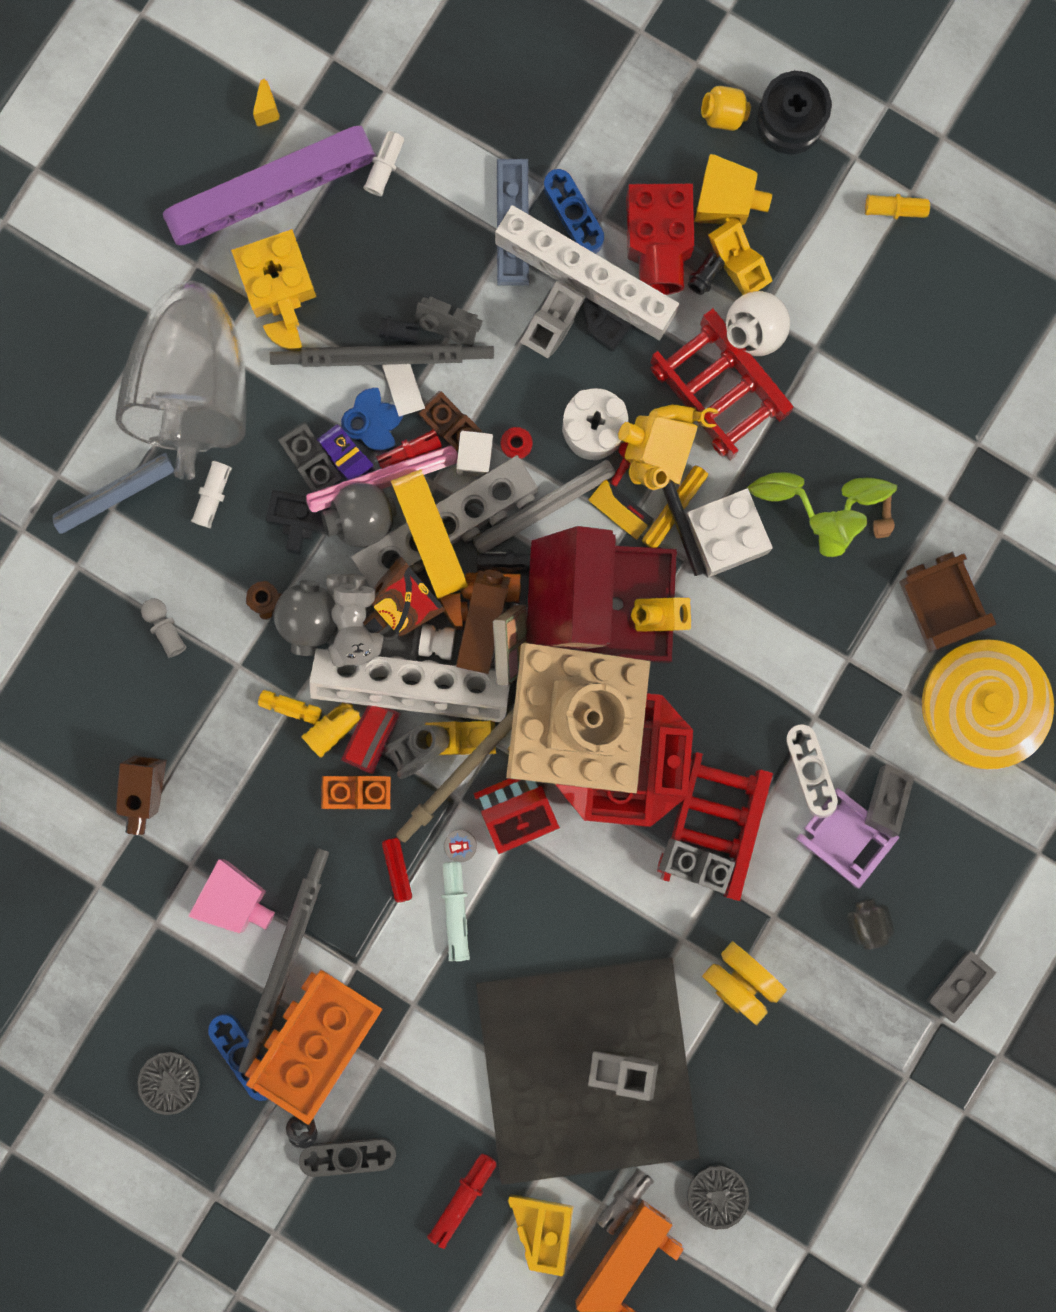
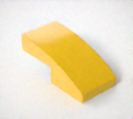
(463, 736)

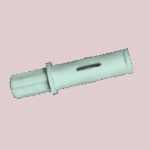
(455, 911)

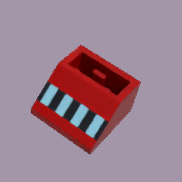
(515, 812)

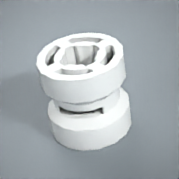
(437, 641)

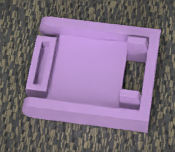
(842, 837)

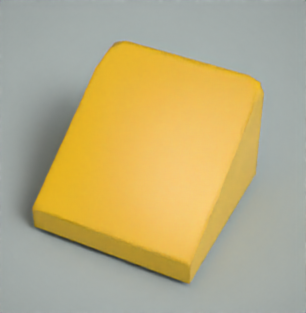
(265, 107)

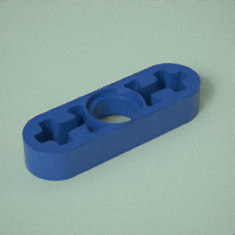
(554, 196)
(221, 1041)

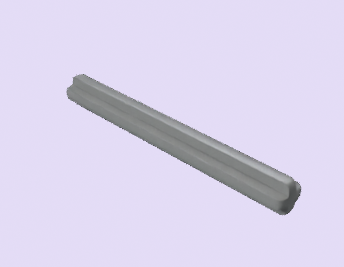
(543, 506)

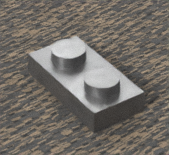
(889, 800)
(961, 986)

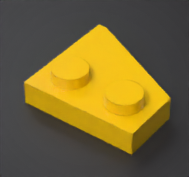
(544, 1232)

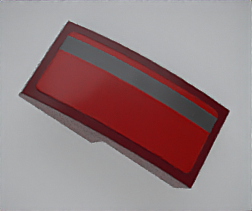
(371, 737)

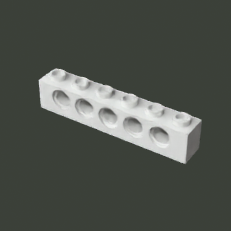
(586, 272)
(423, 697)

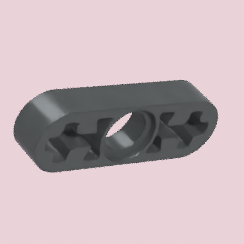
(322, 1151)

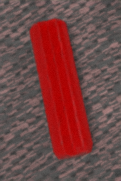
(397, 870)

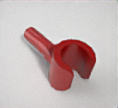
(624, 465)

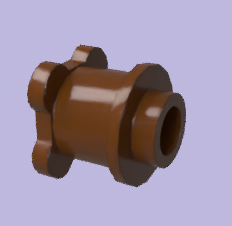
(267, 608)

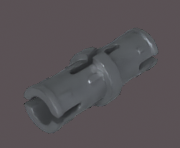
(625, 1201)

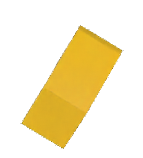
(741, 262)

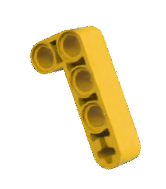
(429, 533)

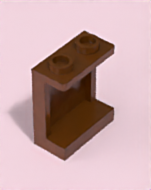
(945, 601)

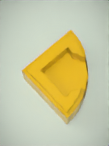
(287, 339)

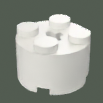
(577, 420)

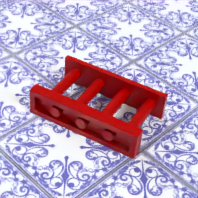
(752, 380)
(746, 817)

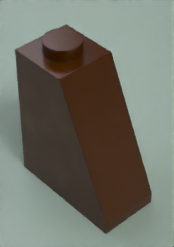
(485, 605)

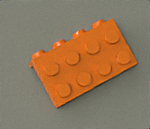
(312, 1046)

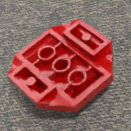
(661, 777)

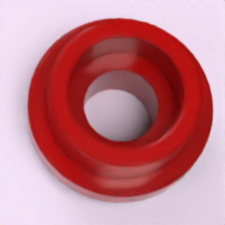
(516, 432)

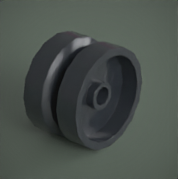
(793, 112)

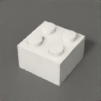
(728, 532)

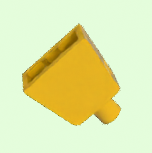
(729, 193)

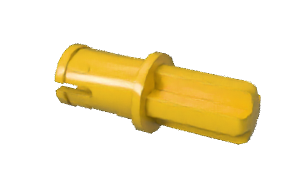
(896, 206)

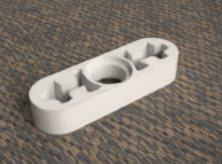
(812, 745)

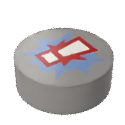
(460, 845)

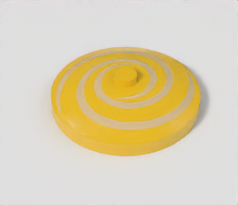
(987, 704)

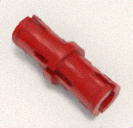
(419, 446)

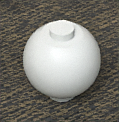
(758, 323)

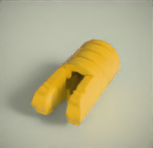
(331, 728)

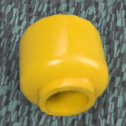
(725, 108)

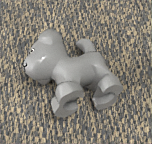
(351, 640)

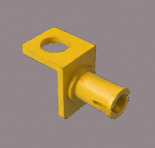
(661, 614)

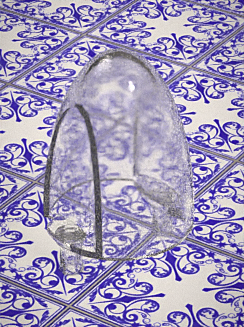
(185, 377)

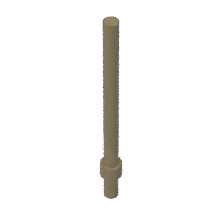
(424, 812)

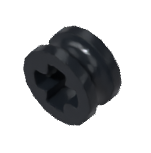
(306, 1139)

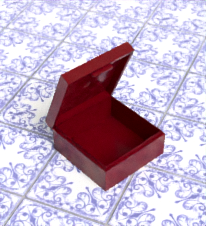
(574, 589)

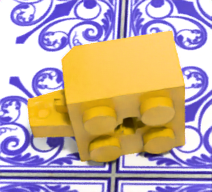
(277, 294)

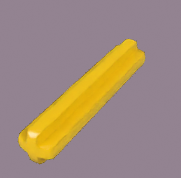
(665, 520)

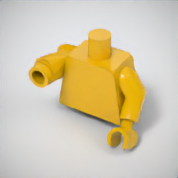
(661, 444)

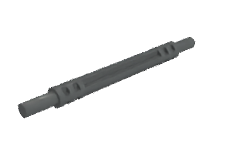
(381, 355)
(284, 960)

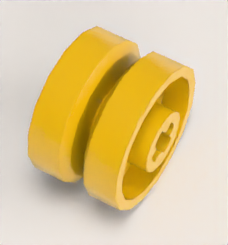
(744, 982)

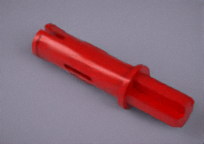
(470, 1188)

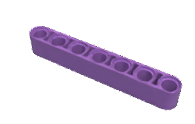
(269, 185)

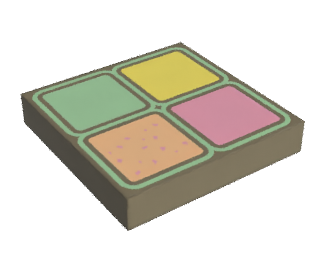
(509, 634)

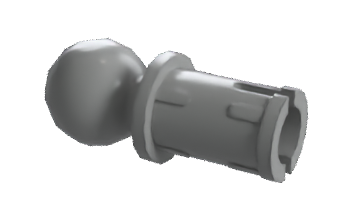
(155, 612)

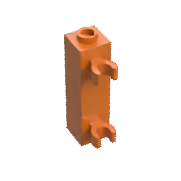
(627, 1259)

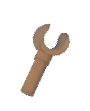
(884, 527)

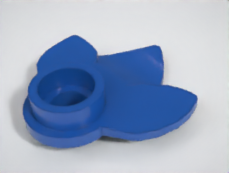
(377, 420)

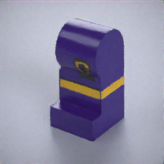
(345, 453)

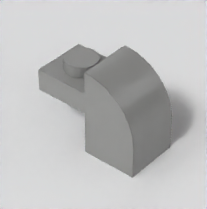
(553, 320)
(623, 1074)

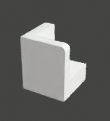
(474, 454)

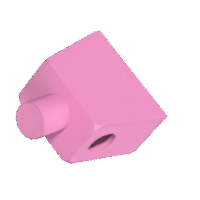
(231, 900)

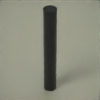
(683, 529)

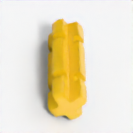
(289, 707)

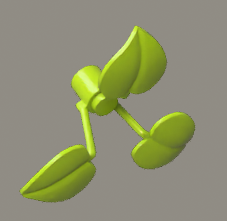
(834, 528)

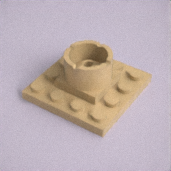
(578, 718)

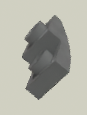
(309, 458)
(696, 866)

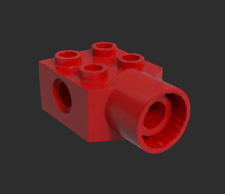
(660, 233)

